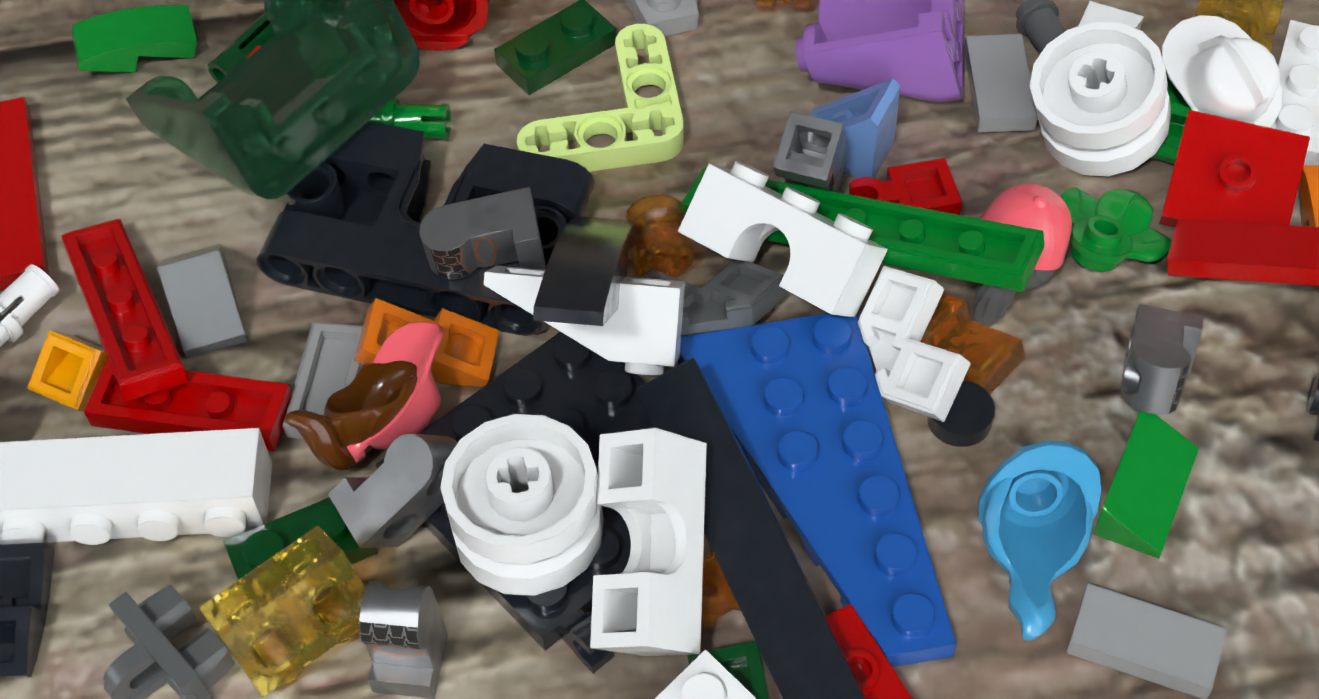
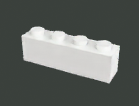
(134, 486)

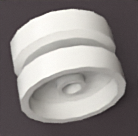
(1101, 98)
(523, 504)

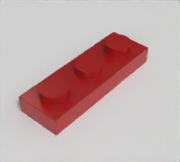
(200, 405)

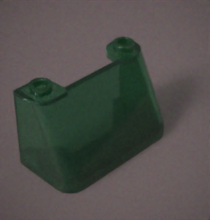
(291, 97)

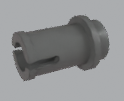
(1039, 22)

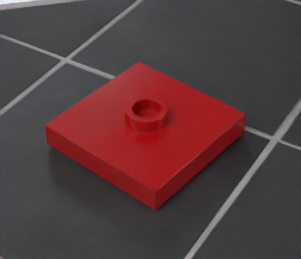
(1234, 172)

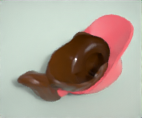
(382, 402)

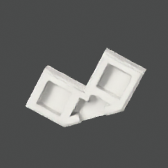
(907, 369)

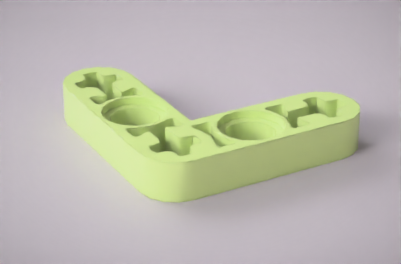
(639, 115)

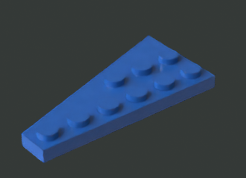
(829, 462)

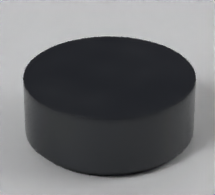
(968, 417)

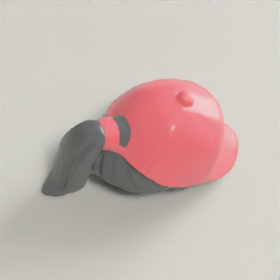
(1033, 208)

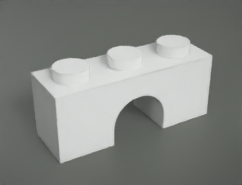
(828, 259)
(660, 492)

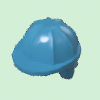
(1039, 523)

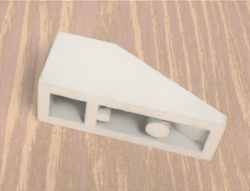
(640, 333)

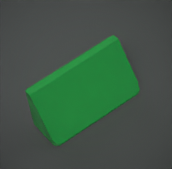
(1147, 486)

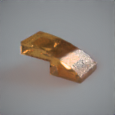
(988, 350)

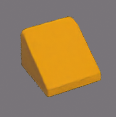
(67, 369)

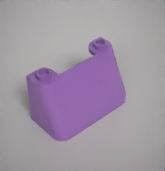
(887, 39)

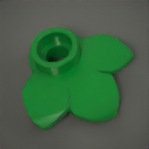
(1113, 229)

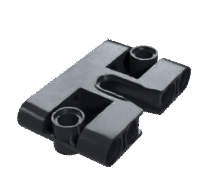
(359, 216)

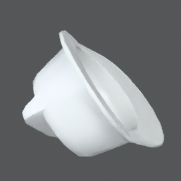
(1223, 70)

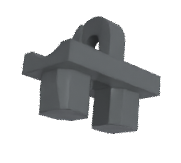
(154, 659)

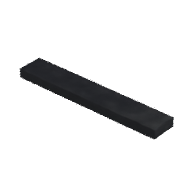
(752, 545)

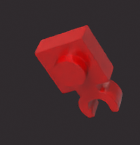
(914, 184)

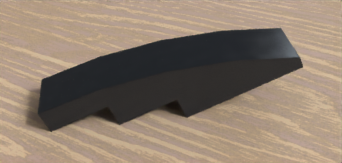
(585, 271)

